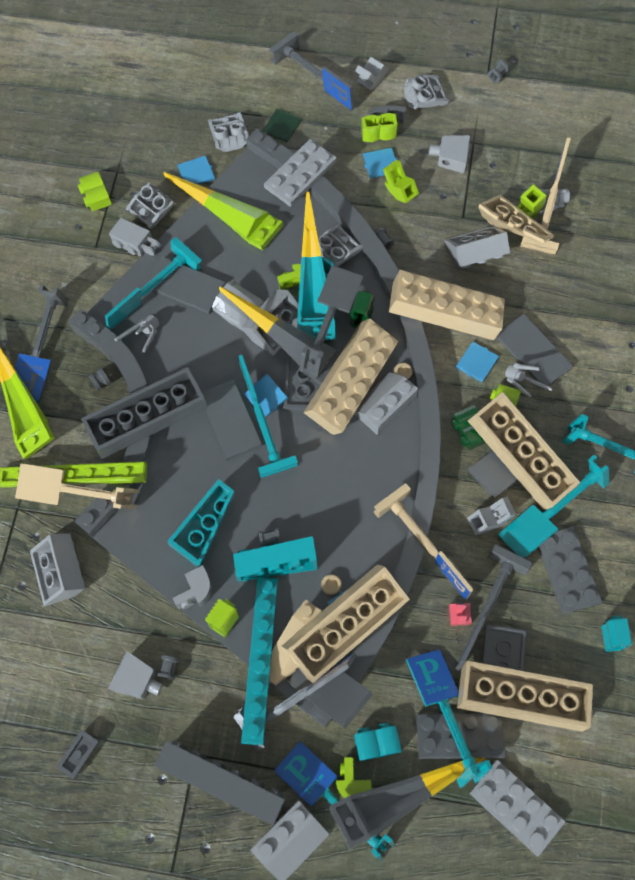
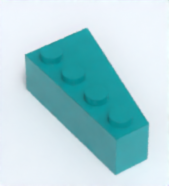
(202, 524)
(276, 560)

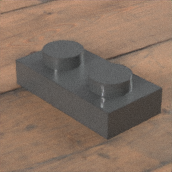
(78, 754)

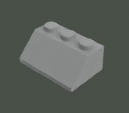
(478, 246)
(281, 305)
(386, 401)
(57, 568)
(289, 842)

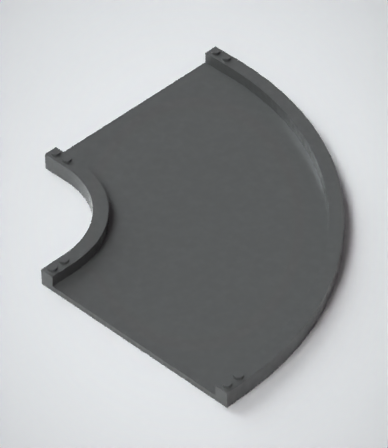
(336, 474)

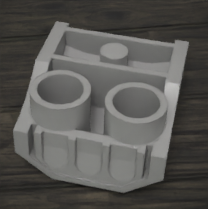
(424, 92)
(229, 132)
(150, 205)
(338, 246)
(230, 311)

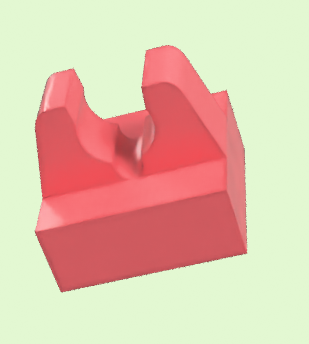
(460, 614)

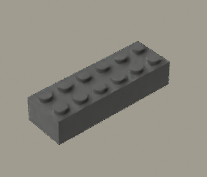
(144, 412)
(221, 783)

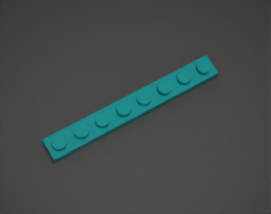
(259, 662)

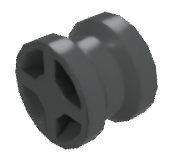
(99, 379)

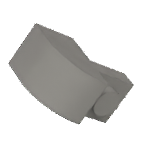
(372, 73)
(491, 517)
(200, 589)

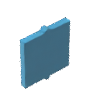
(377, 161)
(196, 171)
(477, 361)
(268, 395)

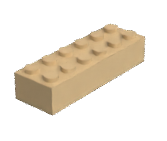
(447, 305)
(351, 377)
(524, 452)
(345, 623)
(525, 696)

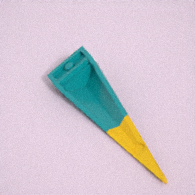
(312, 279)

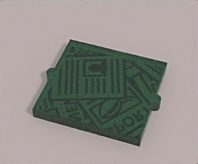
(281, 125)

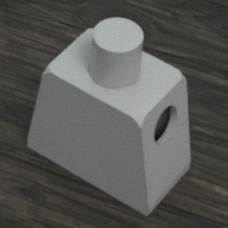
(452, 152)
(135, 678)

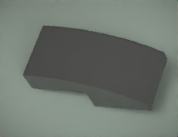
(398, 110)

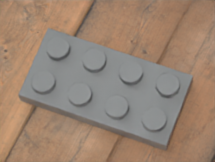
(300, 172)
(517, 808)

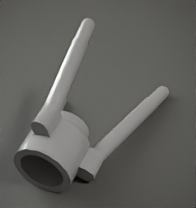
(562, 197)
(147, 325)
(515, 373)

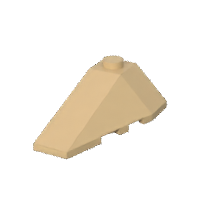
(507, 216)
(281, 663)

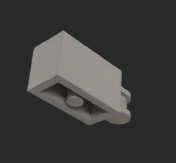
(133, 238)

